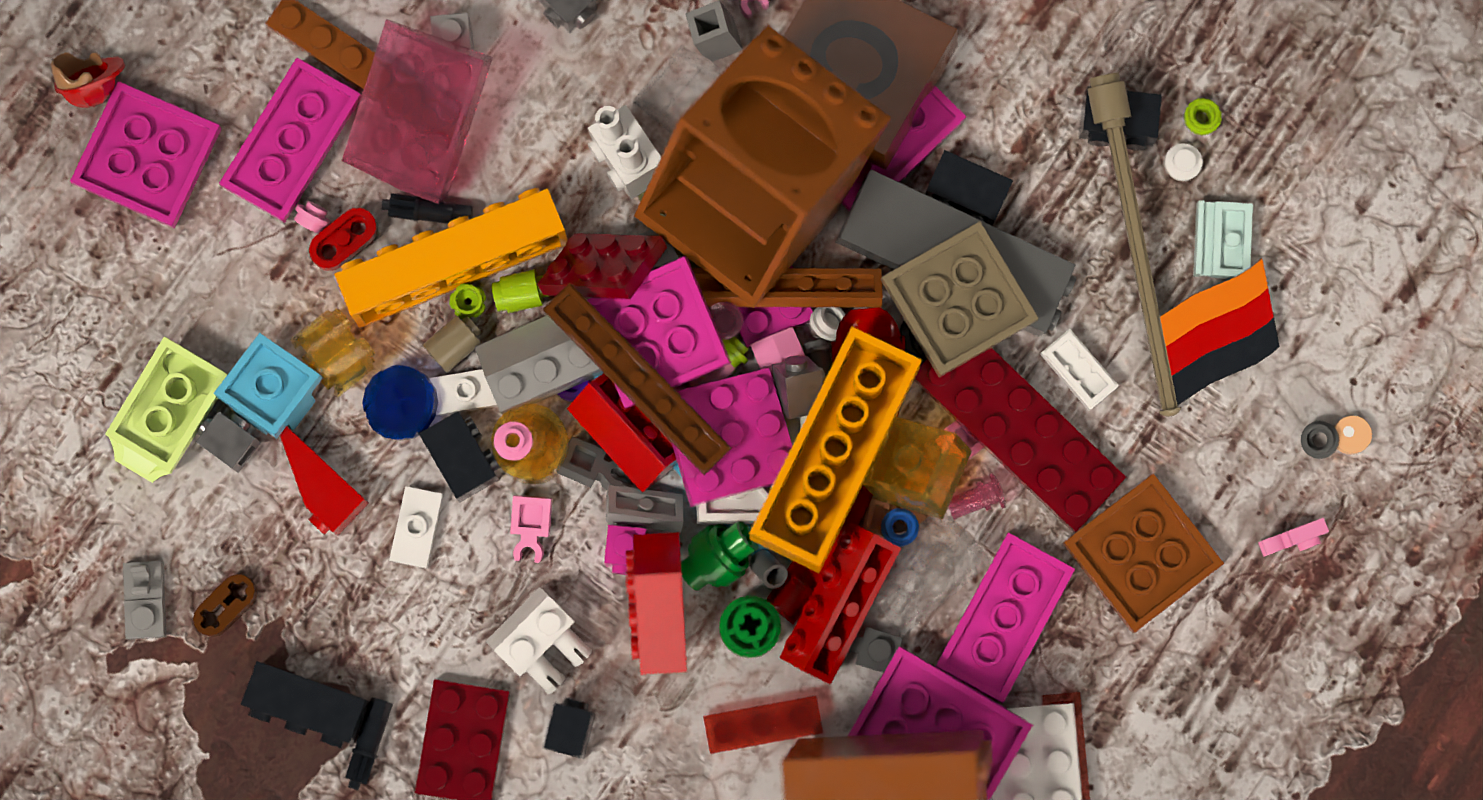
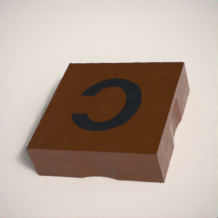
(881, 52)

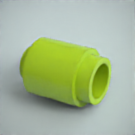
(518, 292)

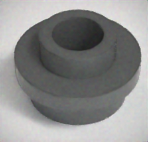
(1309, 434)

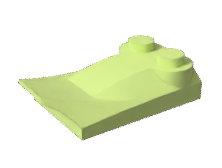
(164, 410)

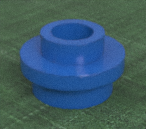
(900, 515)

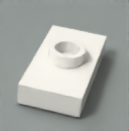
(1079, 369)
(462, 392)
(416, 527)

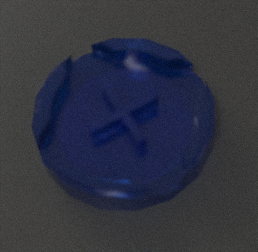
(400, 402)

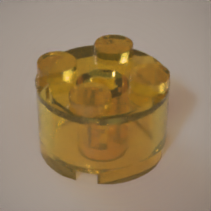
(335, 351)
(551, 435)

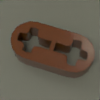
(218, 598)

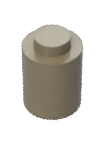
(453, 342)

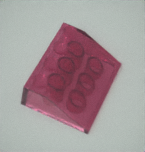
(416, 111)

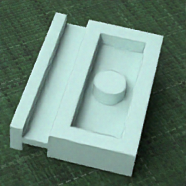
(1222, 239)

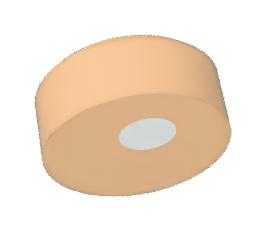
(1354, 434)

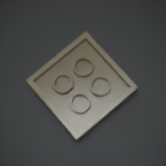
(959, 299)

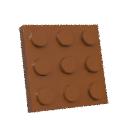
(1143, 553)

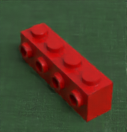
(839, 603)

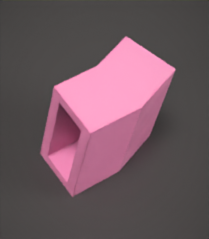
(776, 348)

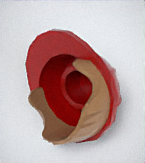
(85, 81)

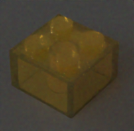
(918, 467)

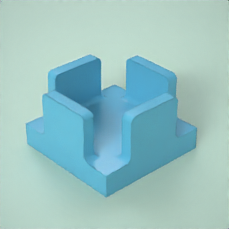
(269, 387)

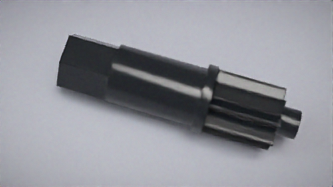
(421, 209)
(368, 742)

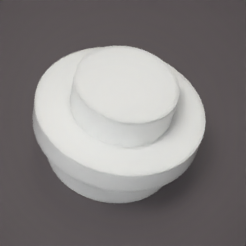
(1183, 162)
(826, 321)

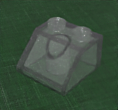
(676, 86)

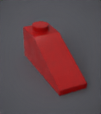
(321, 488)

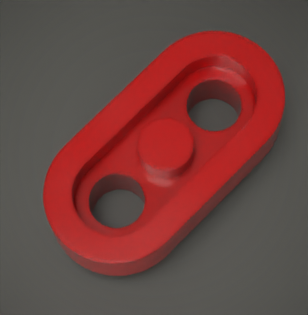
(340, 235)

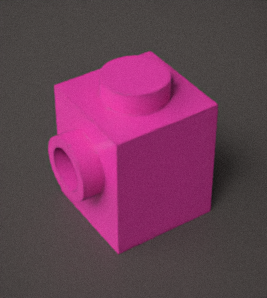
(618, 541)

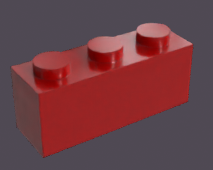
(623, 433)

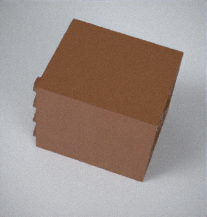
(760, 165)
(889, 767)

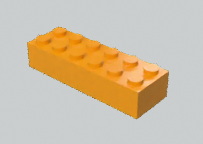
(451, 257)
(835, 449)

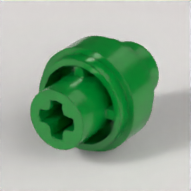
(718, 556)
(759, 612)

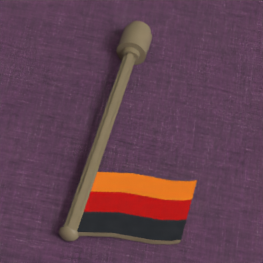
(1210, 330)

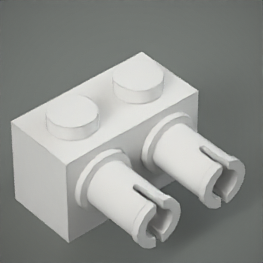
(624, 148)
(531, 632)

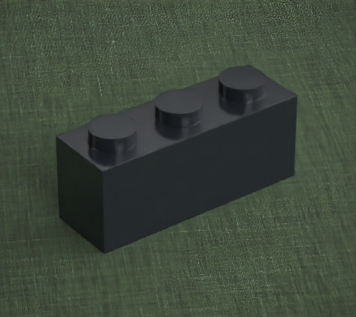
(304, 705)

